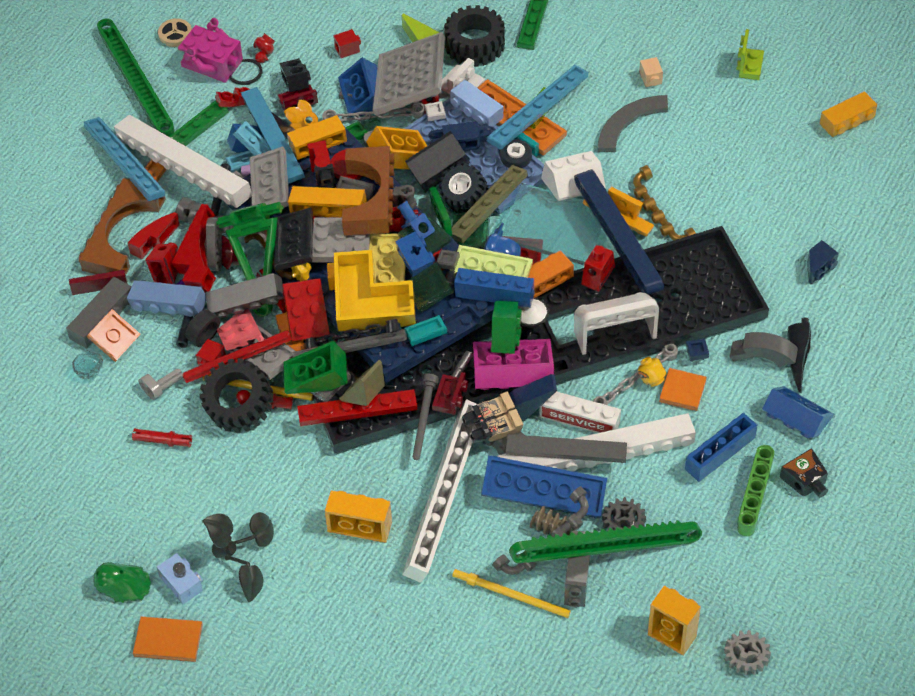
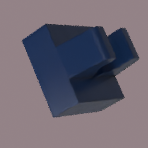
(697, 349)

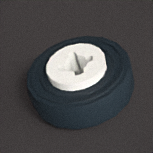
(516, 153)

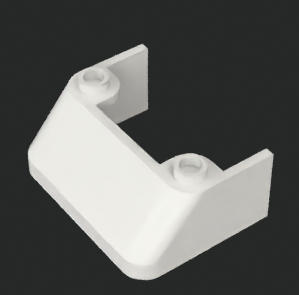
(613, 313)

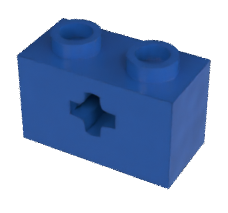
(409, 247)

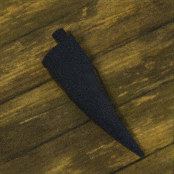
(800, 336)

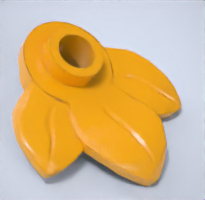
(299, 114)

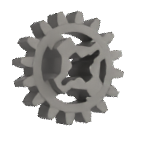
(749, 661)

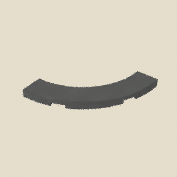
(627, 115)

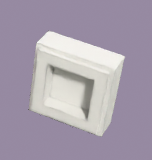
(435, 111)

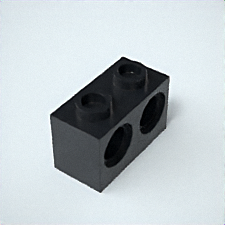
(295, 75)

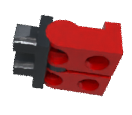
(321, 164)

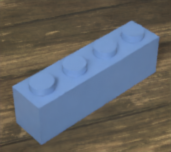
(166, 298)

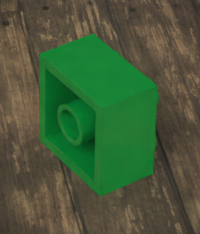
(506, 327)

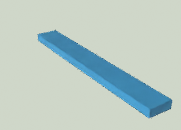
(537, 107)
(271, 131)
(124, 159)

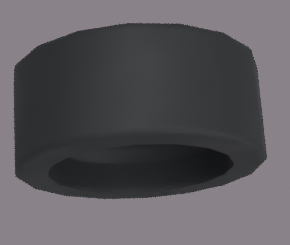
(202, 327)

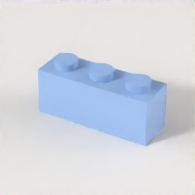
(476, 104)

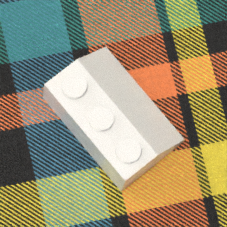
(560, 173)

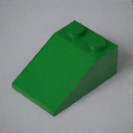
(316, 370)

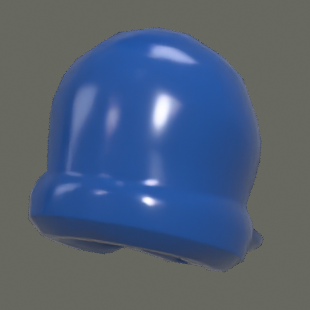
(501, 244)

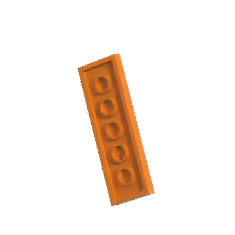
(546, 132)

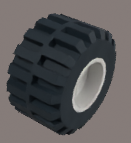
(462, 187)

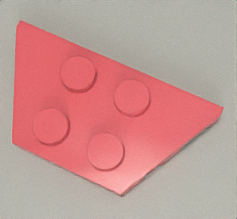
(239, 330)

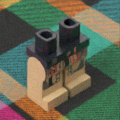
(493, 419)

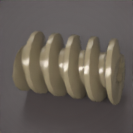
(547, 522)

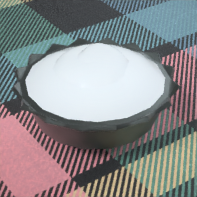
(535, 315)

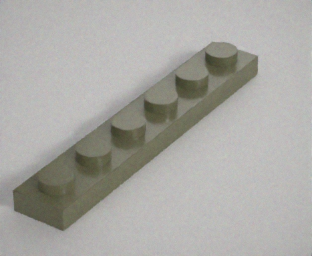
(488, 203)

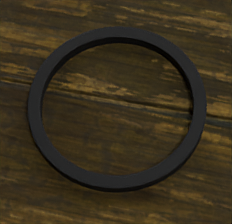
(250, 81)

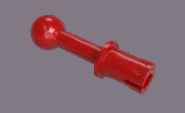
(278, 401)

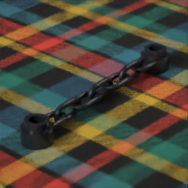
(390, 327)

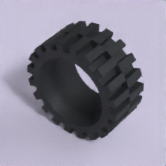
(480, 49)
(251, 410)

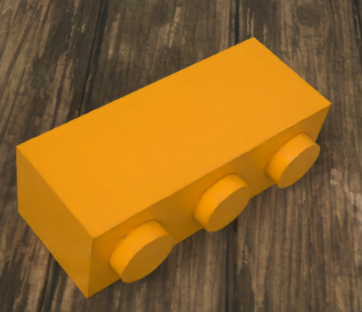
(848, 114)
(329, 130)

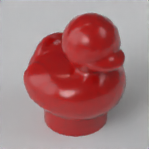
(266, 46)

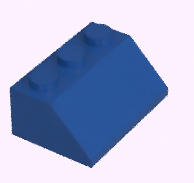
(360, 87)
(797, 412)

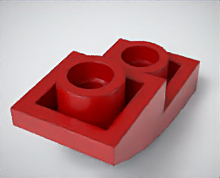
(228, 99)

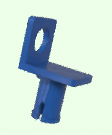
(415, 219)

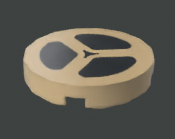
(174, 32)

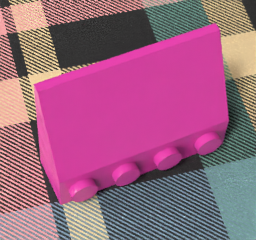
(505, 370)

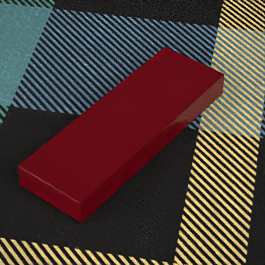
(94, 282)

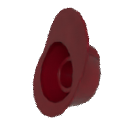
(228, 256)

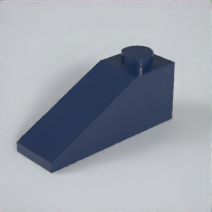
(533, 395)

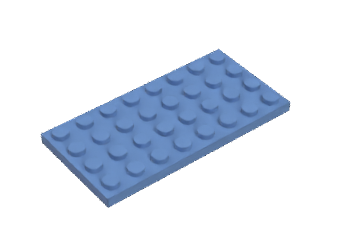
(485, 158)

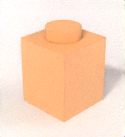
(651, 72)

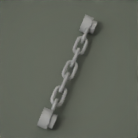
(417, 111)
(667, 355)

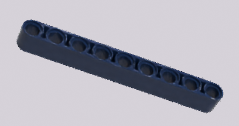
(619, 232)

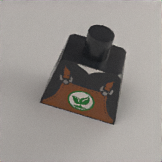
(805, 474)

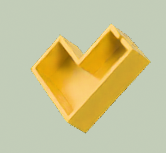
(362, 300)

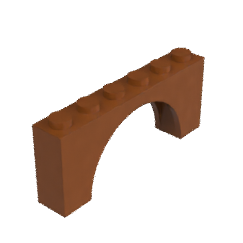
(375, 214)
(98, 254)

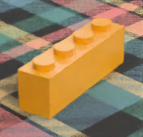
(325, 201)

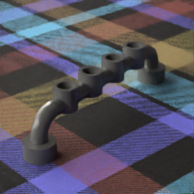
(573, 522)

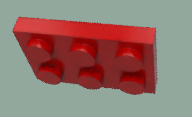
(305, 309)

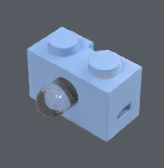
(180, 578)

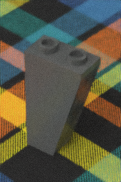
(577, 579)

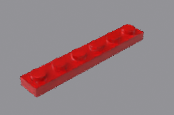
(340, 410)

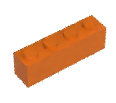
(551, 272)

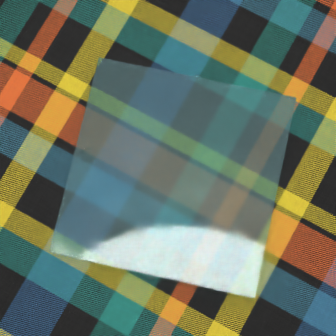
(552, 225)

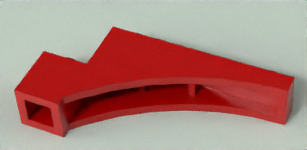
(191, 255)

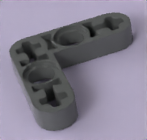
(214, 243)

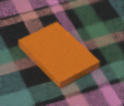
(168, 639)

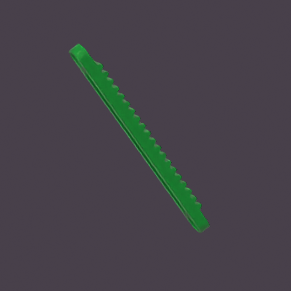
(135, 77)
(605, 541)

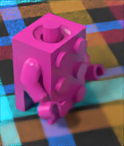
(211, 52)

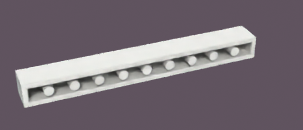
(183, 161)
(640, 439)
(440, 498)

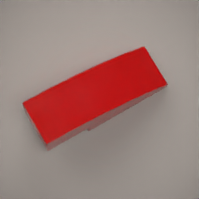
(153, 234)

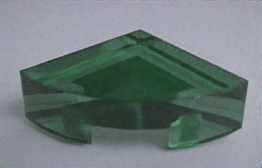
(371, 123)

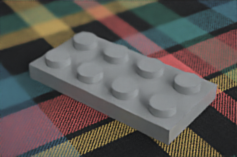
(269, 177)
(271, 361)

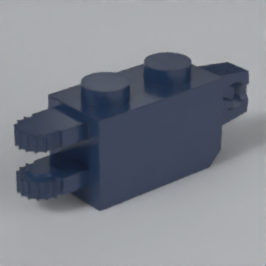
(467, 134)

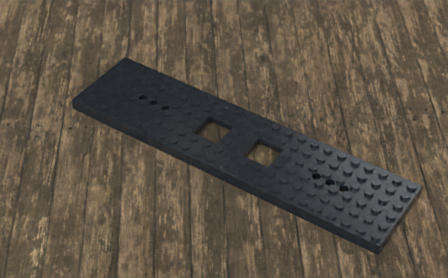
(699, 267)

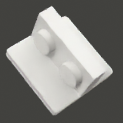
(460, 73)

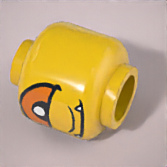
(651, 371)

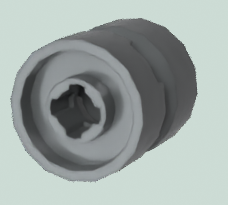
(187, 209)

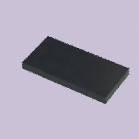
(294, 239)

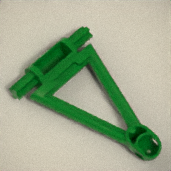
(247, 222)

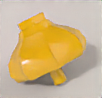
(301, 271)

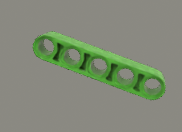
(752, 497)

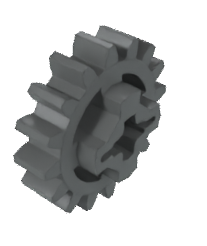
(623, 514)

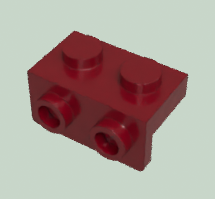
(291, 99)
(449, 394)

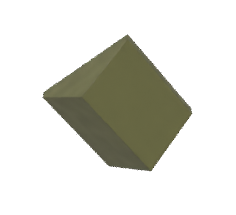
(366, 386)

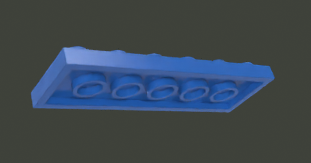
(541, 485)

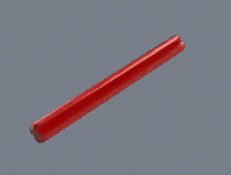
(244, 353)

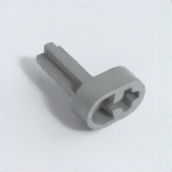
(155, 388)

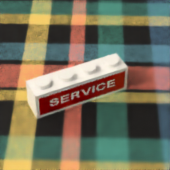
(580, 413)

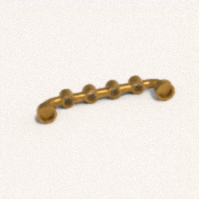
(650, 204)

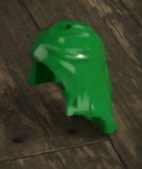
(122, 581)

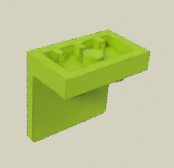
(751, 60)

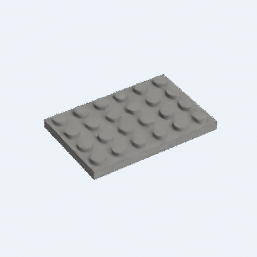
(409, 74)

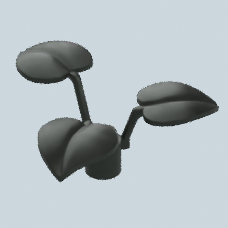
(220, 529)

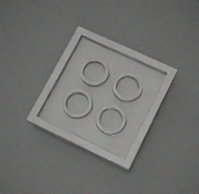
(330, 238)

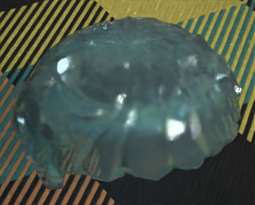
(87, 364)

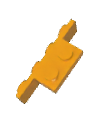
(630, 210)

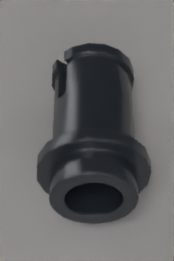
(449, 276)

